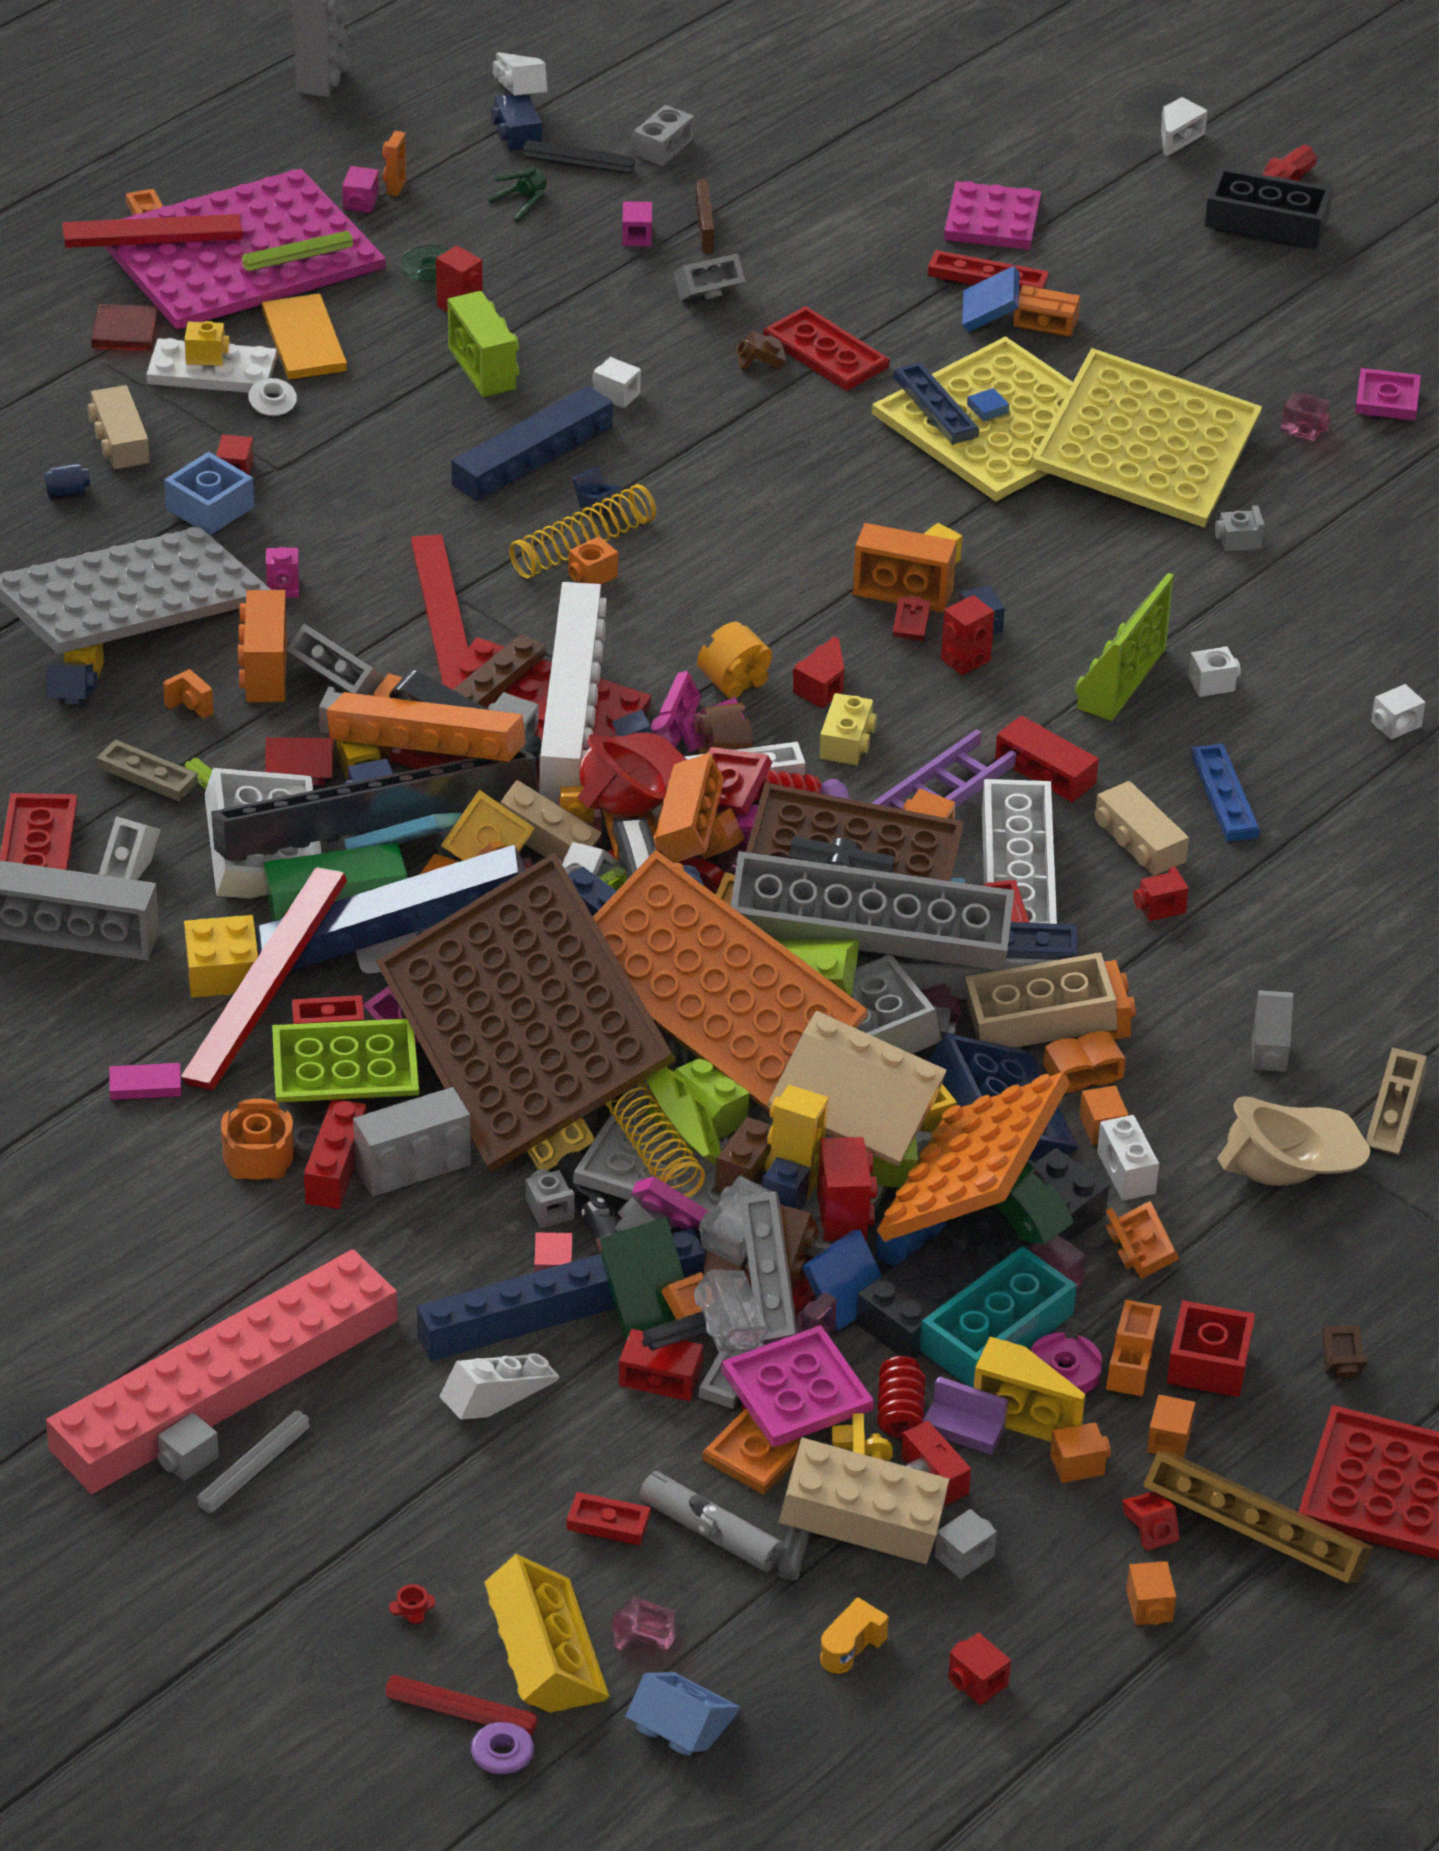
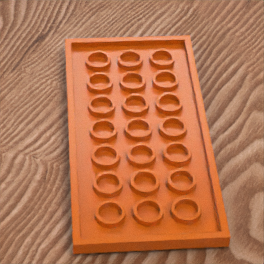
(716, 976)

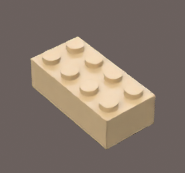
(1042, 1001)
(864, 1500)

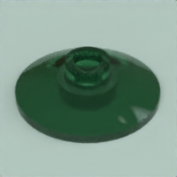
(420, 262)

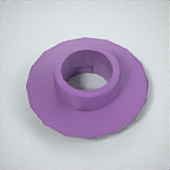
(502, 1735)

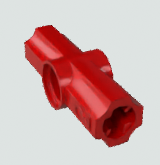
(1292, 165)

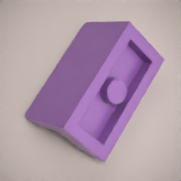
(967, 1415)

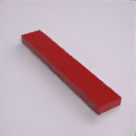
(151, 230)

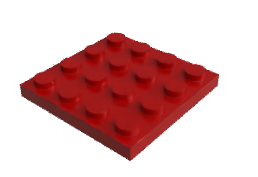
(1377, 1481)

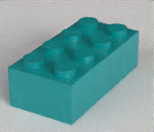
(1010, 1302)

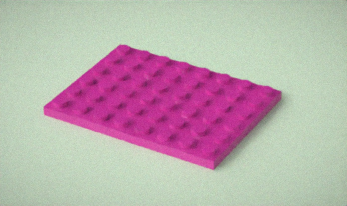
(208, 276)

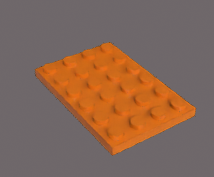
(974, 1156)

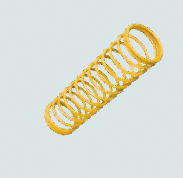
(533, 556)
(675, 1167)

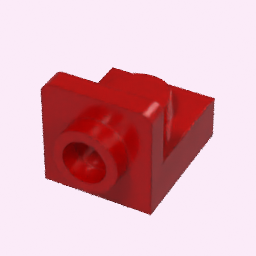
(911, 618)
(1154, 1517)

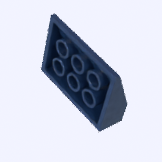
(988, 1069)

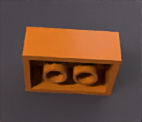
(904, 564)
(263, 646)

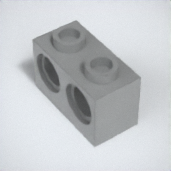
(663, 135)

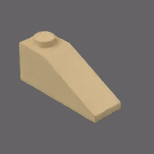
(1396, 1101)

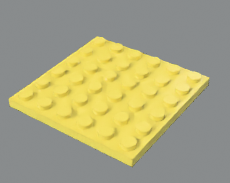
(1147, 437)
(1003, 452)

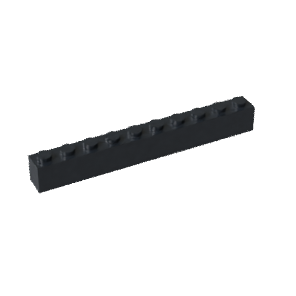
(364, 805)

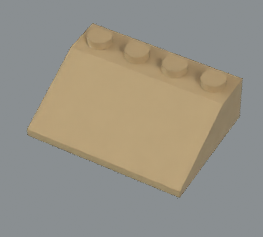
(869, 1084)

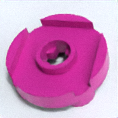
(1081, 1353)

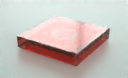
(124, 327)

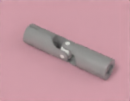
(711, 1521)

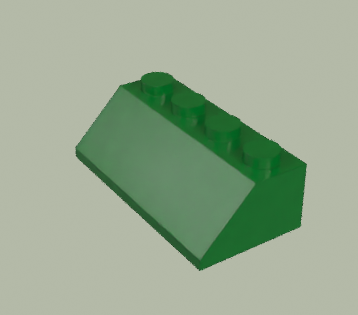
(363, 867)

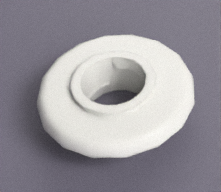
(272, 406)

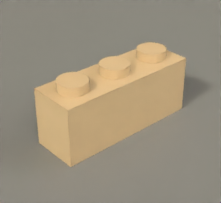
(118, 427)
(553, 824)
(1141, 828)

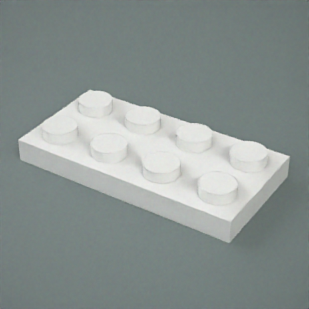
(238, 371)

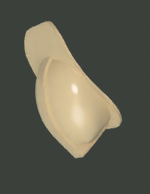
(1291, 1143)

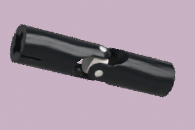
(591, 1203)

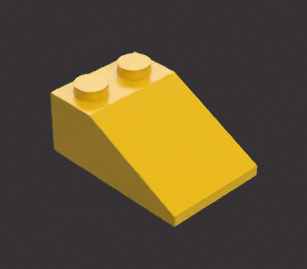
(1035, 1392)

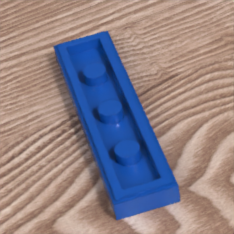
(1225, 792)

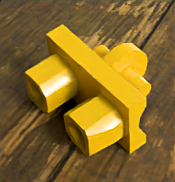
(570, 1139)
(853, 1438)

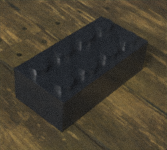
(1268, 207)

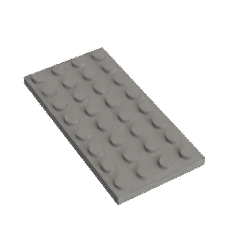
(127, 589)

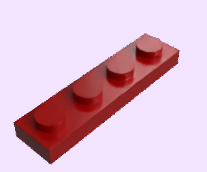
(975, 270)

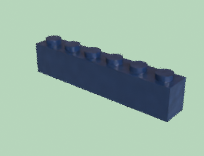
(532, 443)

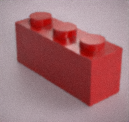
(1048, 758)
(332, 1156)

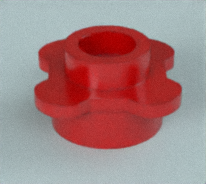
(412, 1603)

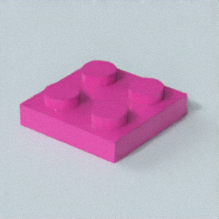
(1388, 394)

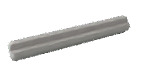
(253, 1462)

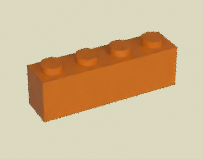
(689, 808)

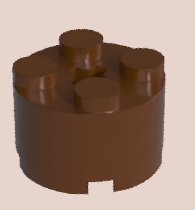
(723, 728)

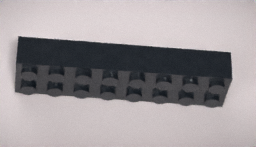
(965, 1251)

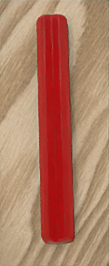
(457, 1703)

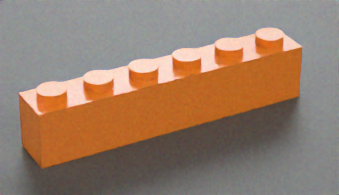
(426, 726)

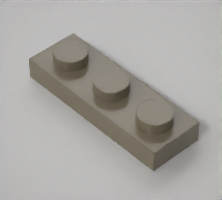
(147, 770)

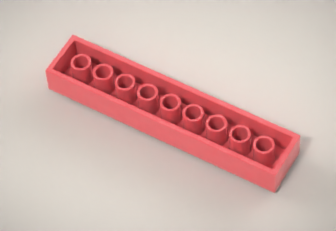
(222, 1369)

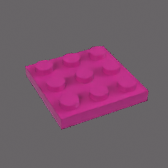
(992, 215)
(797, 1386)

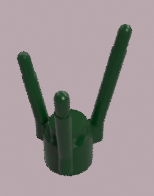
(530, 183)

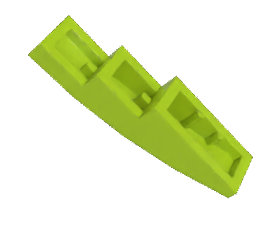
(686, 1112)

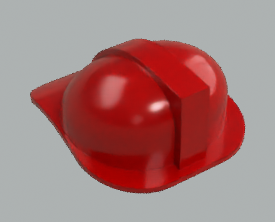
(627, 773)

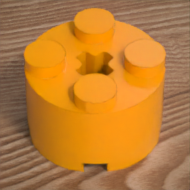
(735, 659)

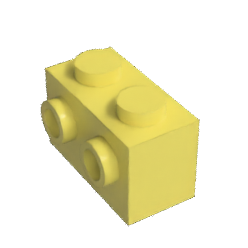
(847, 729)

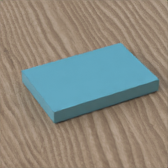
(405, 831)

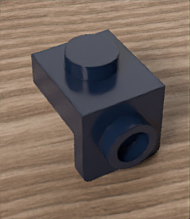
(592, 489)

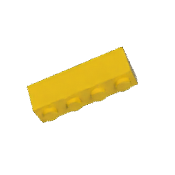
(545, 1636)

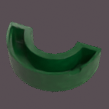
(1033, 1208)

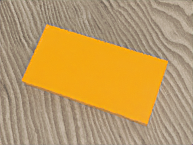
(304, 336)

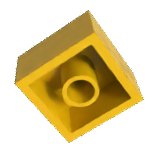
(219, 954)

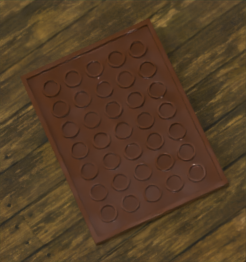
(525, 1011)

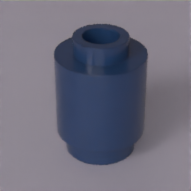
(67, 480)

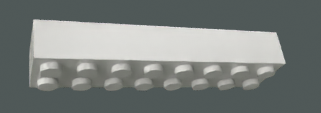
(572, 686)
(1021, 847)

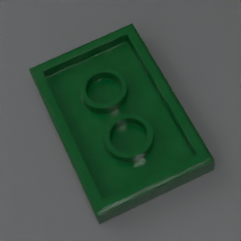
(638, 1268)

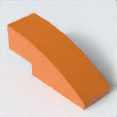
(1133, 1348)

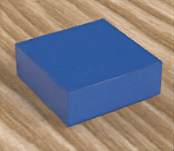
(988, 404)

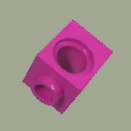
(360, 189)

